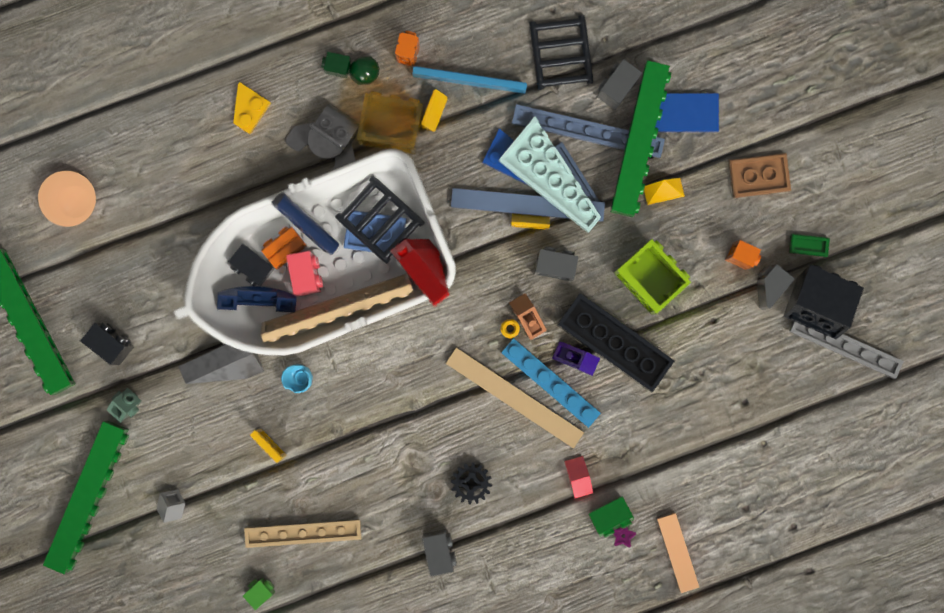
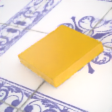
(268, 445)

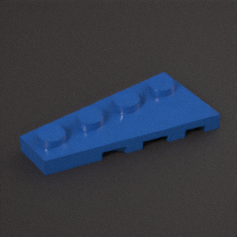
(497, 149)

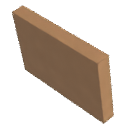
(759, 175)

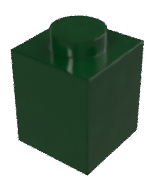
(336, 64)

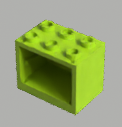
(653, 277)

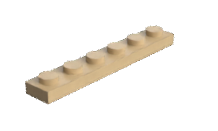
(302, 533)

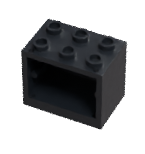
(824, 301)

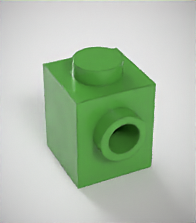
(259, 592)

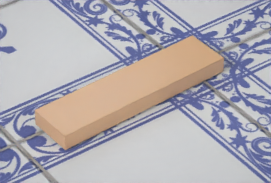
(678, 553)

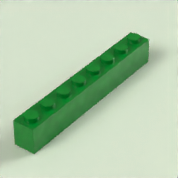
(639, 139)
(32, 330)
(85, 497)

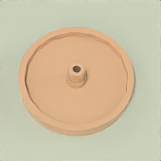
(66, 198)

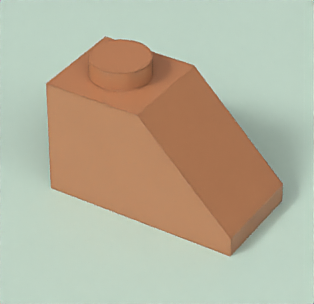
(527, 316)

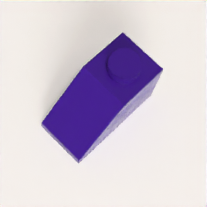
(576, 358)

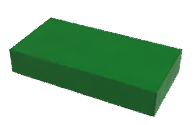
(809, 245)

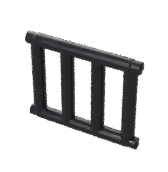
(582, 40)
(388, 196)

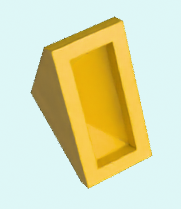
(663, 191)

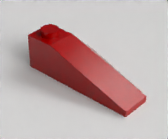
(423, 265)

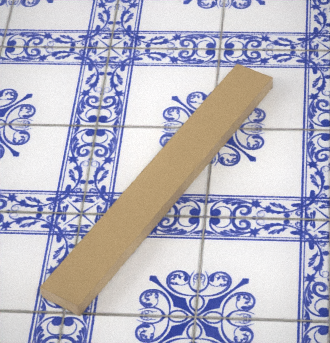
(515, 398)

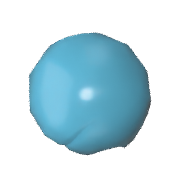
(297, 378)

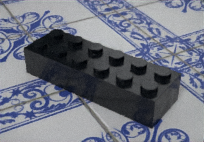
(615, 343)

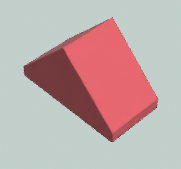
(579, 477)

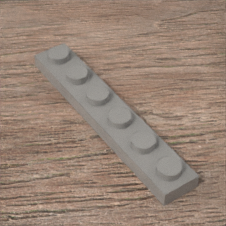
(852, 349)

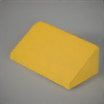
(434, 111)
(530, 221)

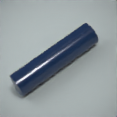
(305, 223)

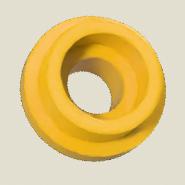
(510, 334)

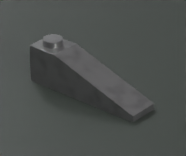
(221, 365)

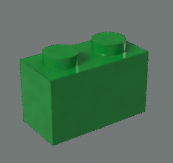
(611, 517)

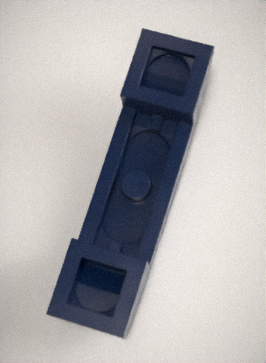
(256, 296)

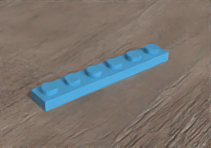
(551, 383)

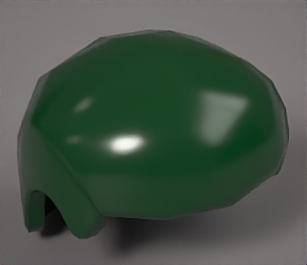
(364, 70)

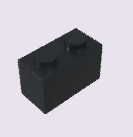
(251, 265)

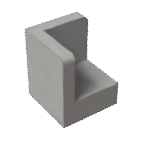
(170, 505)

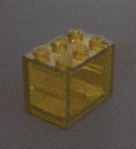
(390, 122)

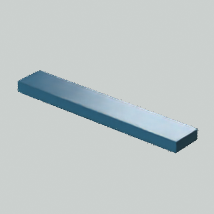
(469, 79)

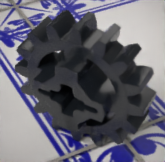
(470, 491)

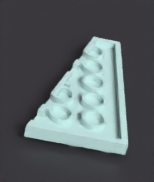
(545, 171)

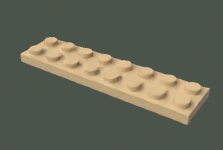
(330, 309)

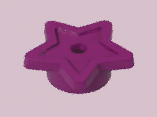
(626, 540)

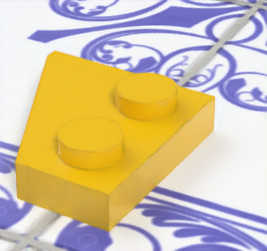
(248, 108)

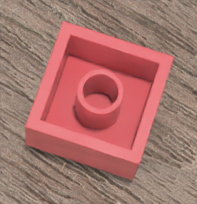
(304, 273)

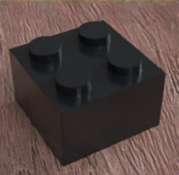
(107, 343)

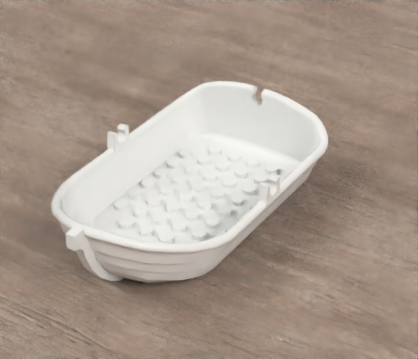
(341, 272)

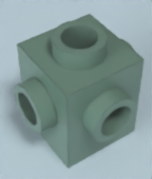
(124, 405)

